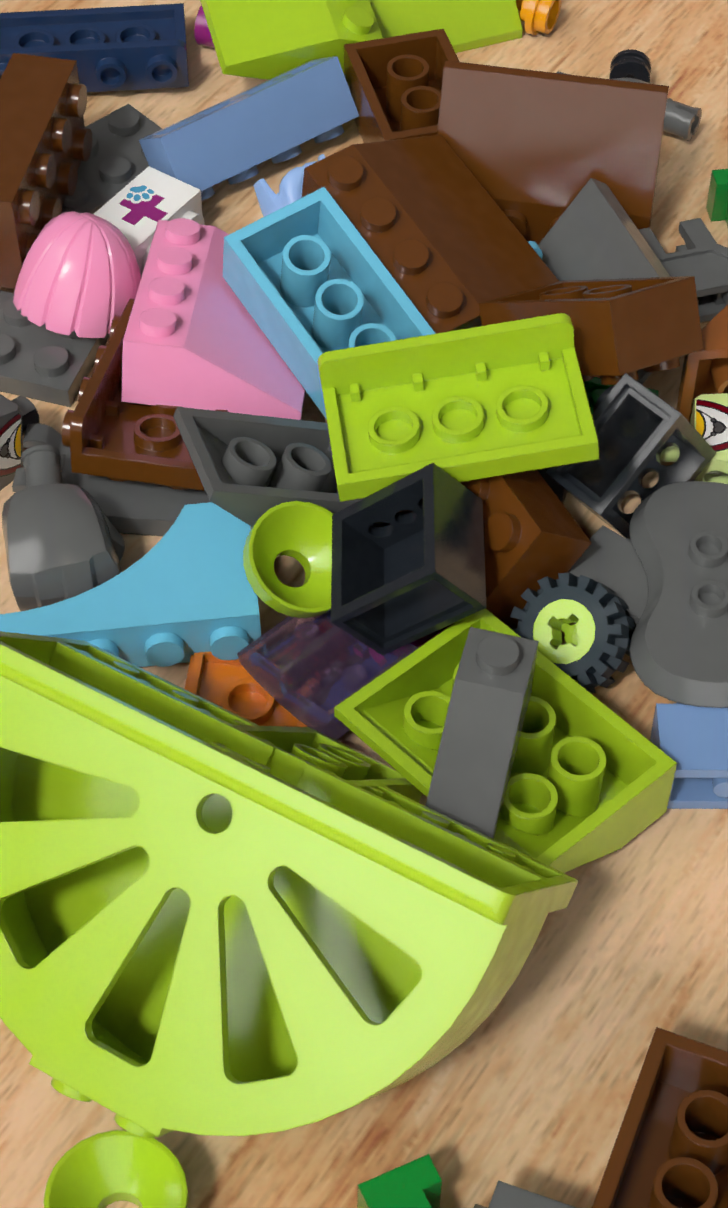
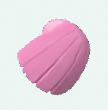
(77, 276)

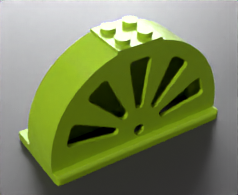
(230, 908)

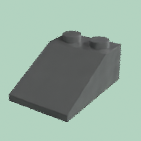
(260, 461)

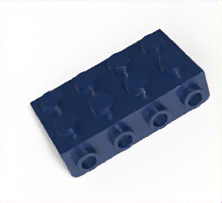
(111, 44)

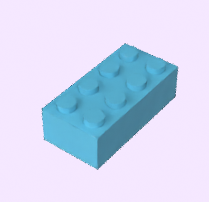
(316, 286)

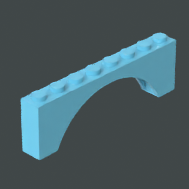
(169, 603)

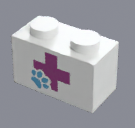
(144, 202)

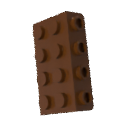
(124, 437)

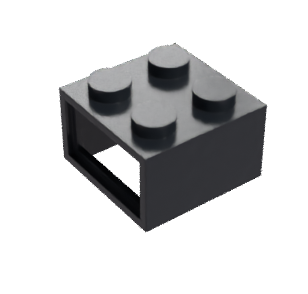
(631, 434)
(415, 572)

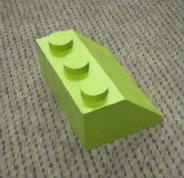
(466, 22)

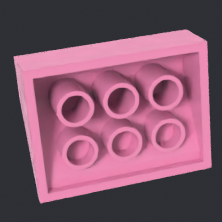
(195, 339)

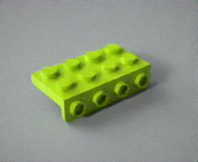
(458, 399)

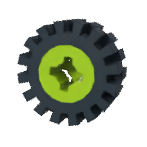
(597, 639)

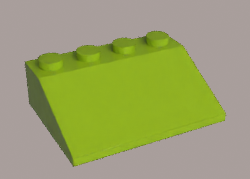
(279, 35)
(579, 769)

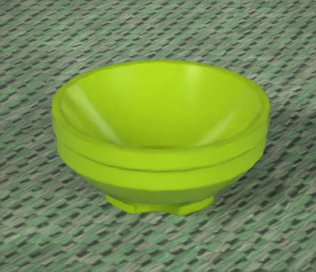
(299, 532)
(115, 1169)

